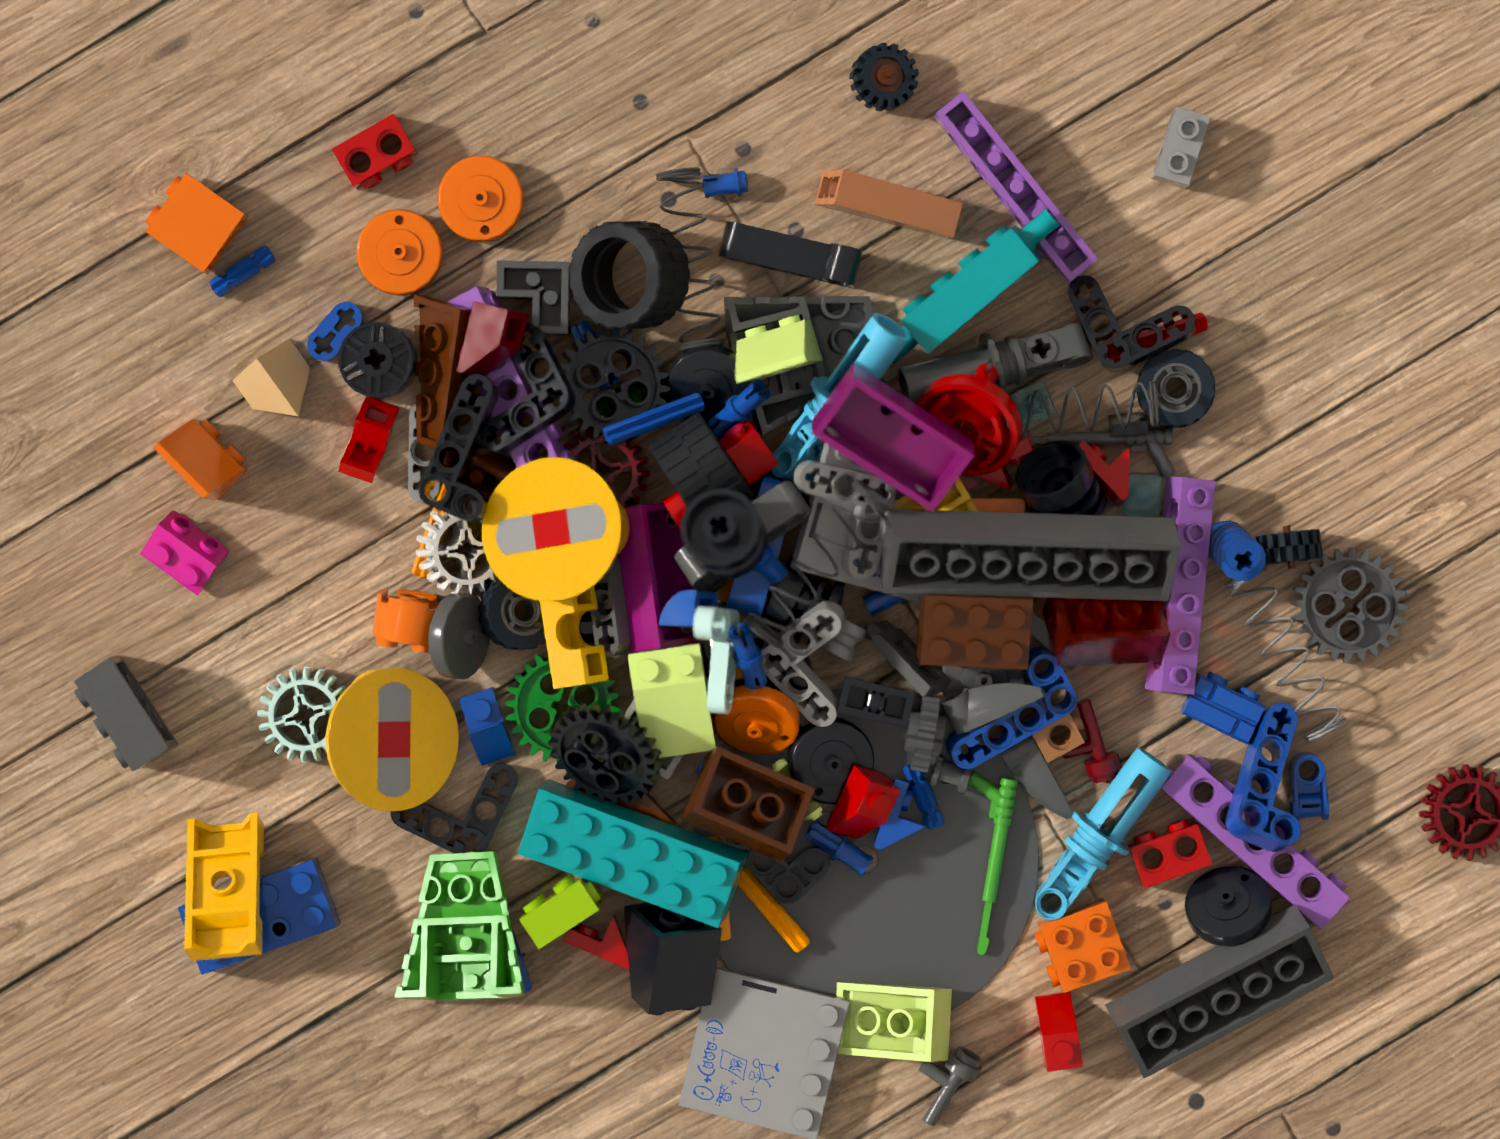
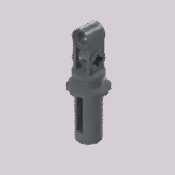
(1012, 358)

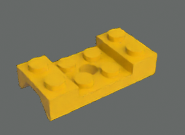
(228, 919)

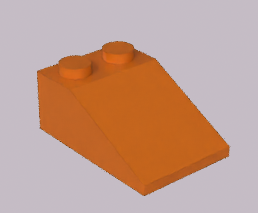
(202, 458)

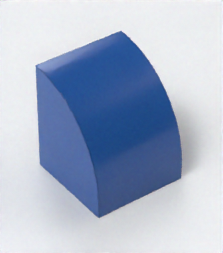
(681, 608)

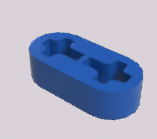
(328, 326)

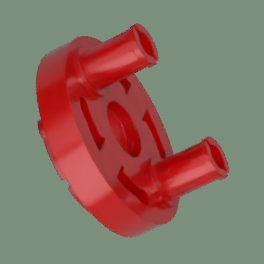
(976, 403)

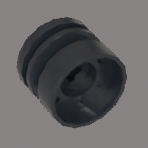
(394, 373)
(1060, 481)
(796, 586)

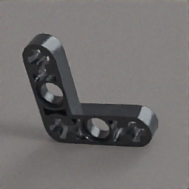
(1128, 338)
(543, 392)
(472, 822)

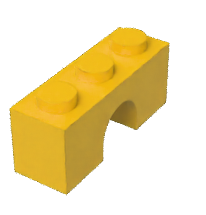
(569, 656)

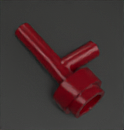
(1102, 765)

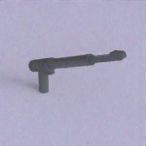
(1150, 442)

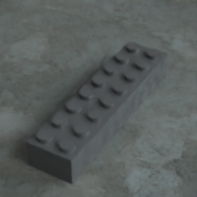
(1029, 555)

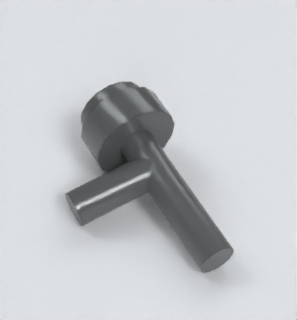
(963, 1066)

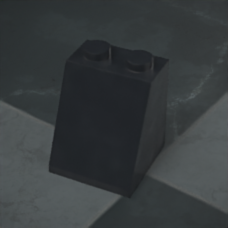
(669, 959)

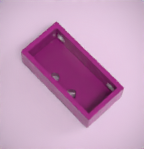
(883, 442)
(652, 577)

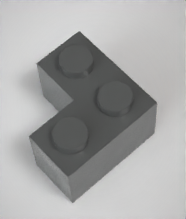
(543, 283)

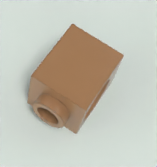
(1054, 748)

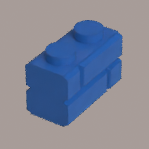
(1224, 708)

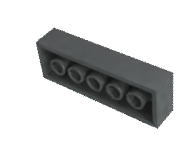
(1219, 992)

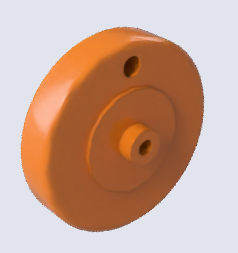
(480, 198)
(399, 252)
(759, 721)

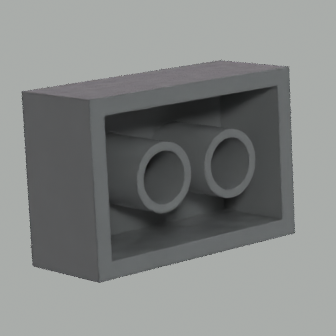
(124, 713)

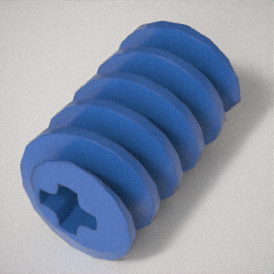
(1236, 551)

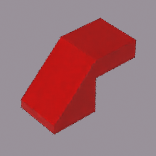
(369, 439)

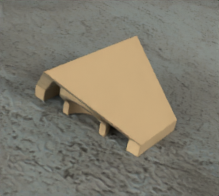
(275, 380)

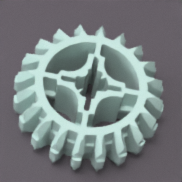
(300, 698)

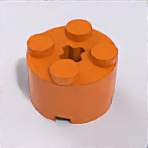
(404, 618)

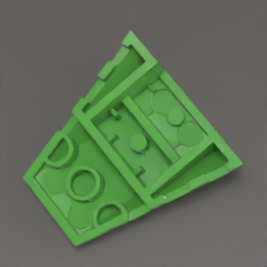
(462, 934)

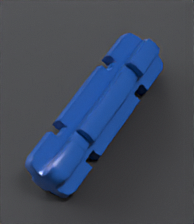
(242, 271)
(924, 798)

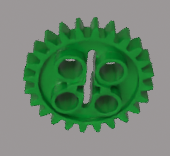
(532, 696)

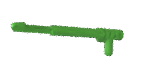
(1000, 811)

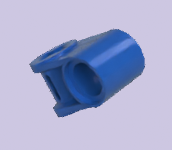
(1308, 790)

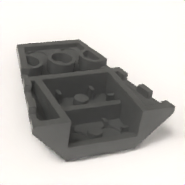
(836, 326)

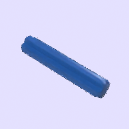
(653, 419)

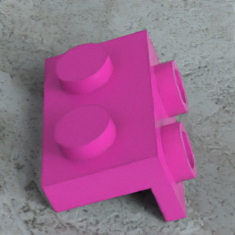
(184, 552)

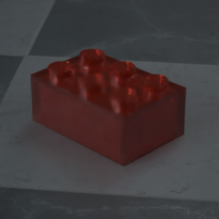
(1106, 631)

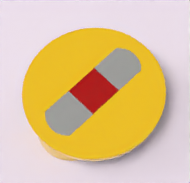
(553, 529)
(392, 739)

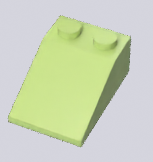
(776, 350)
(672, 699)
(896, 1021)

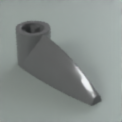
(980, 705)
(1036, 777)

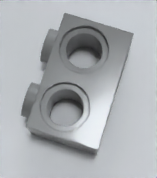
(1180, 147)

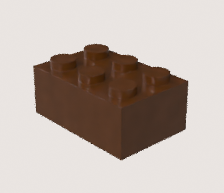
(974, 631)
(748, 803)

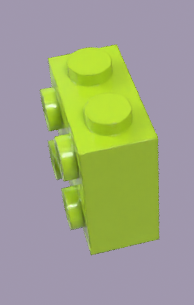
(562, 910)

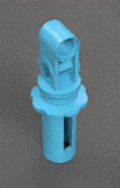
(873, 352)
(1092, 844)

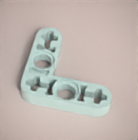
(714, 625)

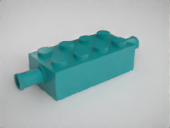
(976, 285)

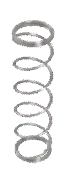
(1322, 729)

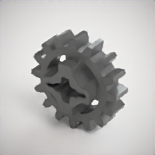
(925, 733)

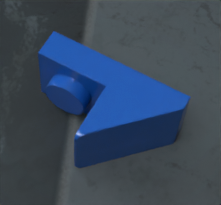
(486, 726)
(897, 826)

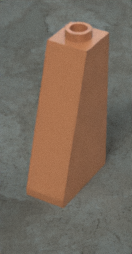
(889, 203)

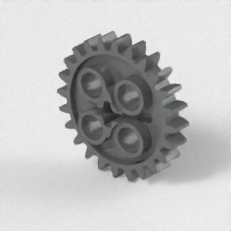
(1370, 629)

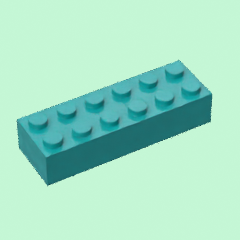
(632, 853)

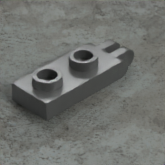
(902, 656)

